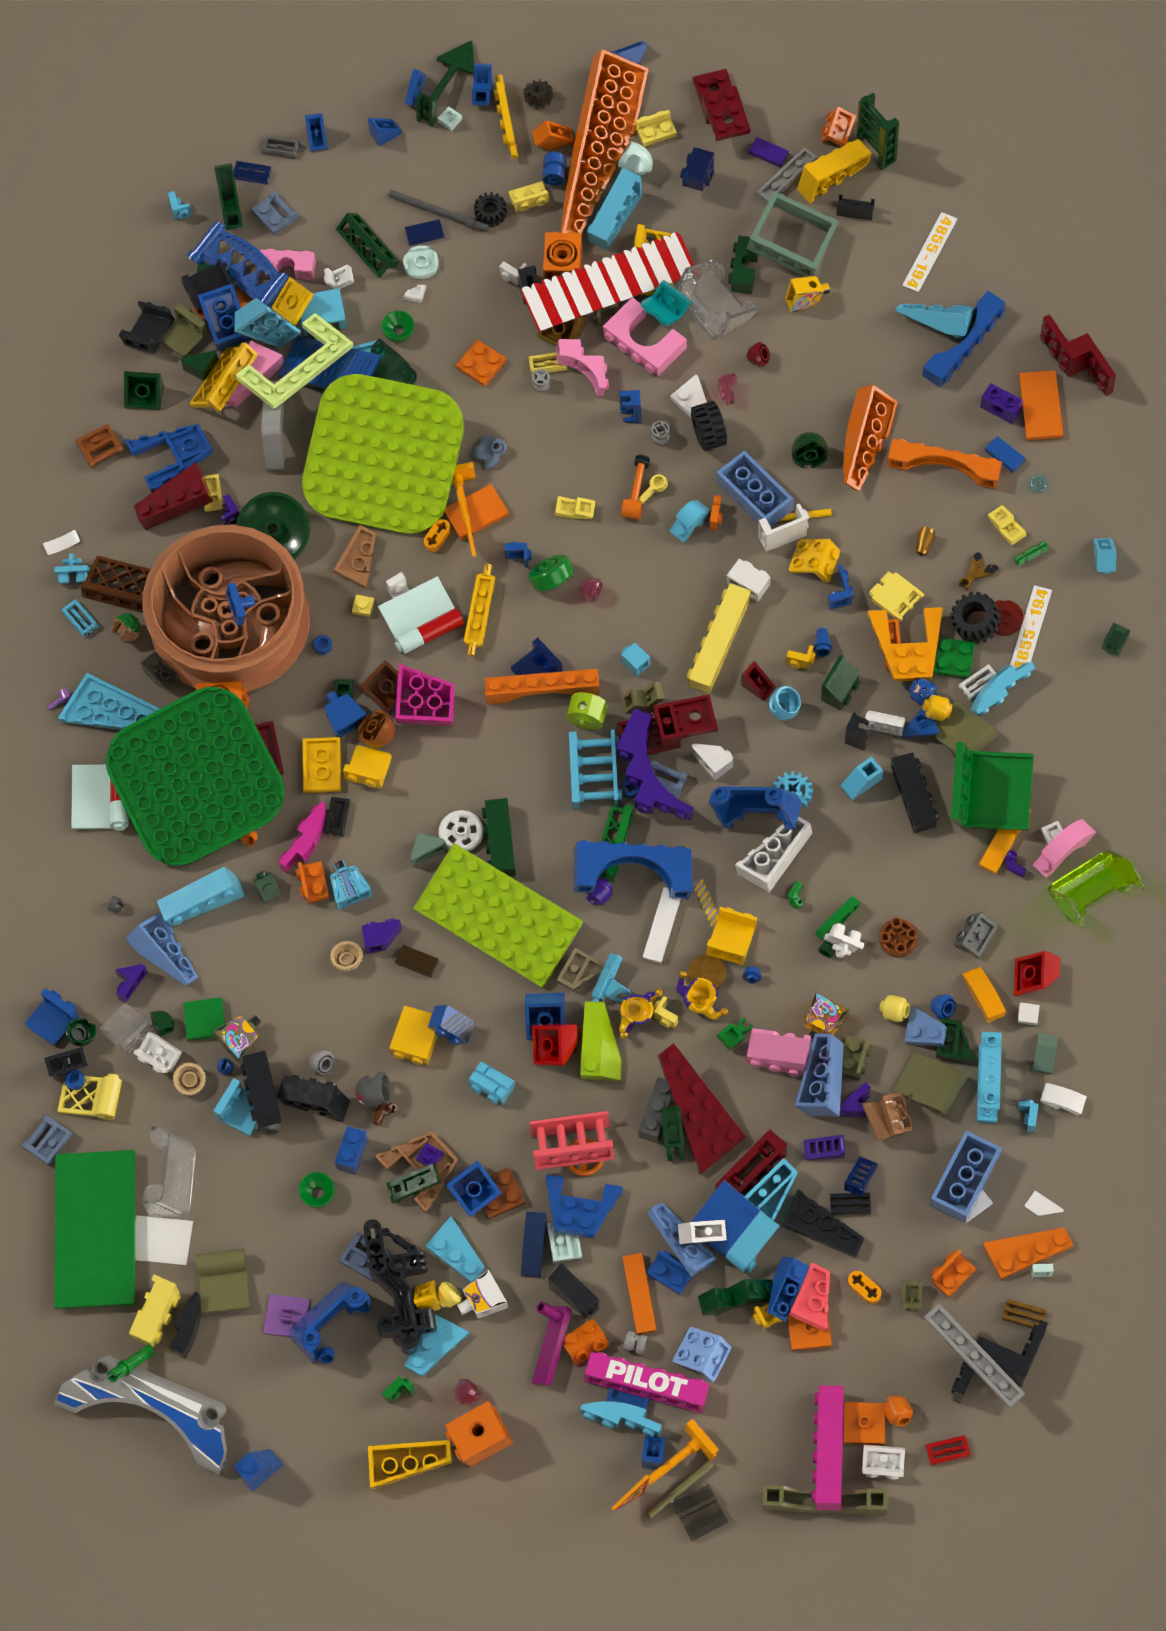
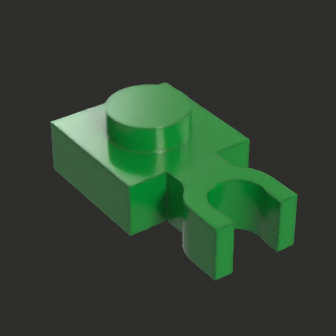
(733, 1035)

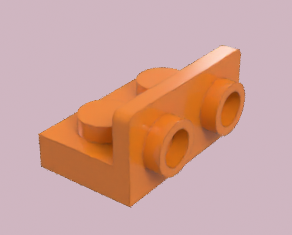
(838, 126)
(313, 882)
(952, 1273)

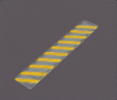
(706, 901)

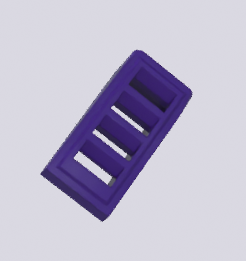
(840, 1153)

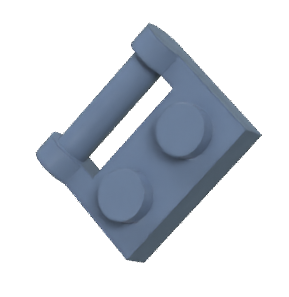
(270, 216)
(671, 787)
(51, 1143)
(357, 1259)

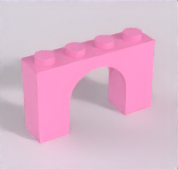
(654, 357)

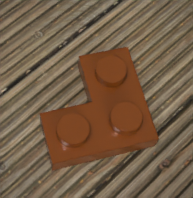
(510, 1194)

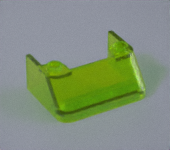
(1093, 881)

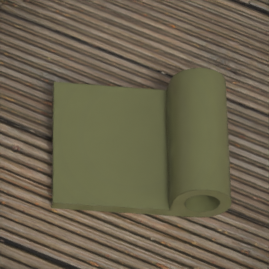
(964, 727)
(931, 1084)
(223, 1281)

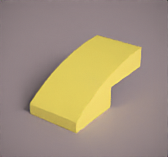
(213, 483)
(575, 509)
(1006, 525)

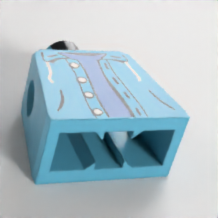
(348, 885)

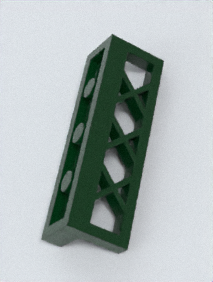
(371, 240)

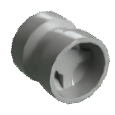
(660, 433)
(631, 1340)

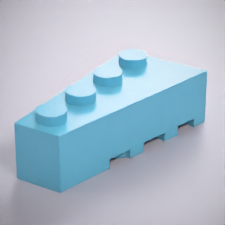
(615, 209)
(201, 896)

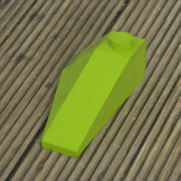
(599, 1049)

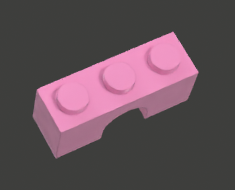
(302, 262)

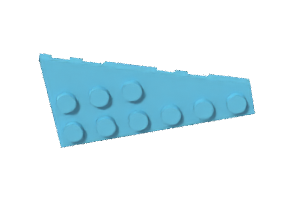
(104, 705)

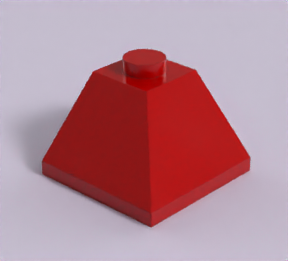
(1035, 972)
(553, 1043)

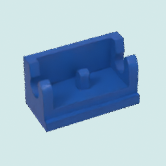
(631, 404)

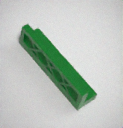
(621, 836)

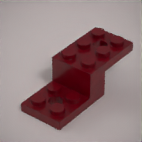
(721, 105)
(1077, 355)
(673, 722)

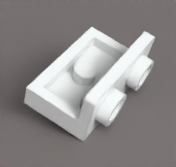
(158, 1053)
(883, 1461)

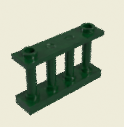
(877, 131)

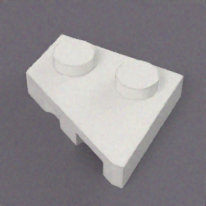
(689, 395)

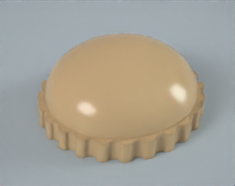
(346, 956)
(189, 1079)

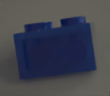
(537, 661)

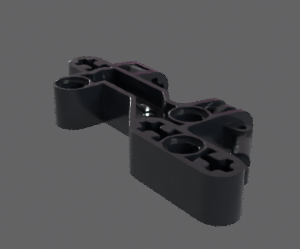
(405, 1320)

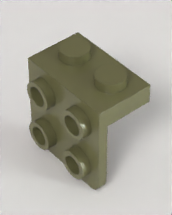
(185, 331)

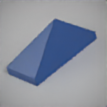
(632, 52)

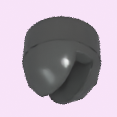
(115, 904)

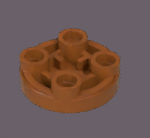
(898, 937)

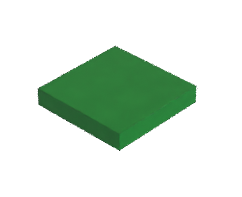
(203, 1018)

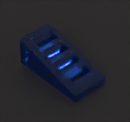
(855, 1188)

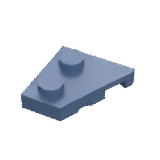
(924, 1029)

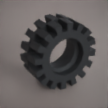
(490, 200)

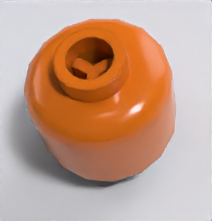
(898, 1410)

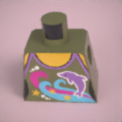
(238, 1035)

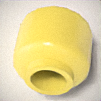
(895, 1008)

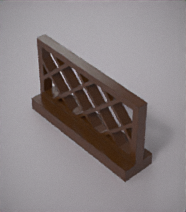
(115, 596)

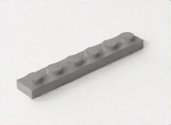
(974, 1356)

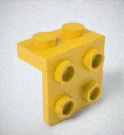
(815, 557)
(368, 767)

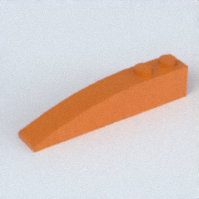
(866, 431)

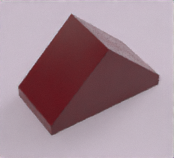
(757, 681)

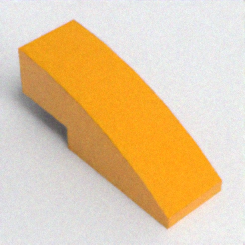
(984, 994)

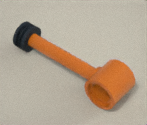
(632, 507)

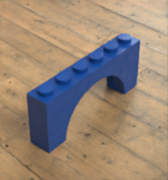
(670, 863)

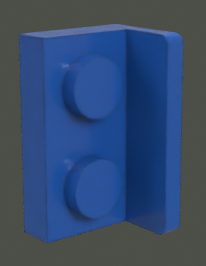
(669, 1272)

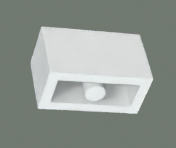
(750, 578)

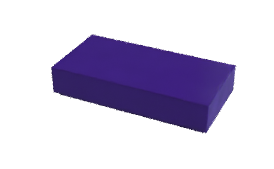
(768, 152)

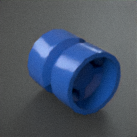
(554, 169)

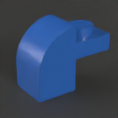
(482, 84)

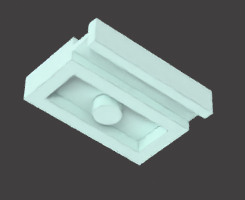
(563, 1246)

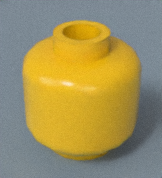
(937, 708)

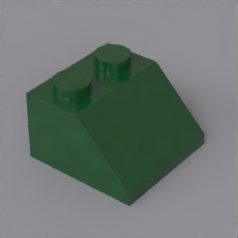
(840, 684)

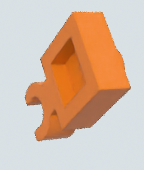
(716, 517)

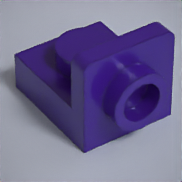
(231, 511)

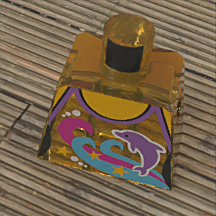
(825, 1016)

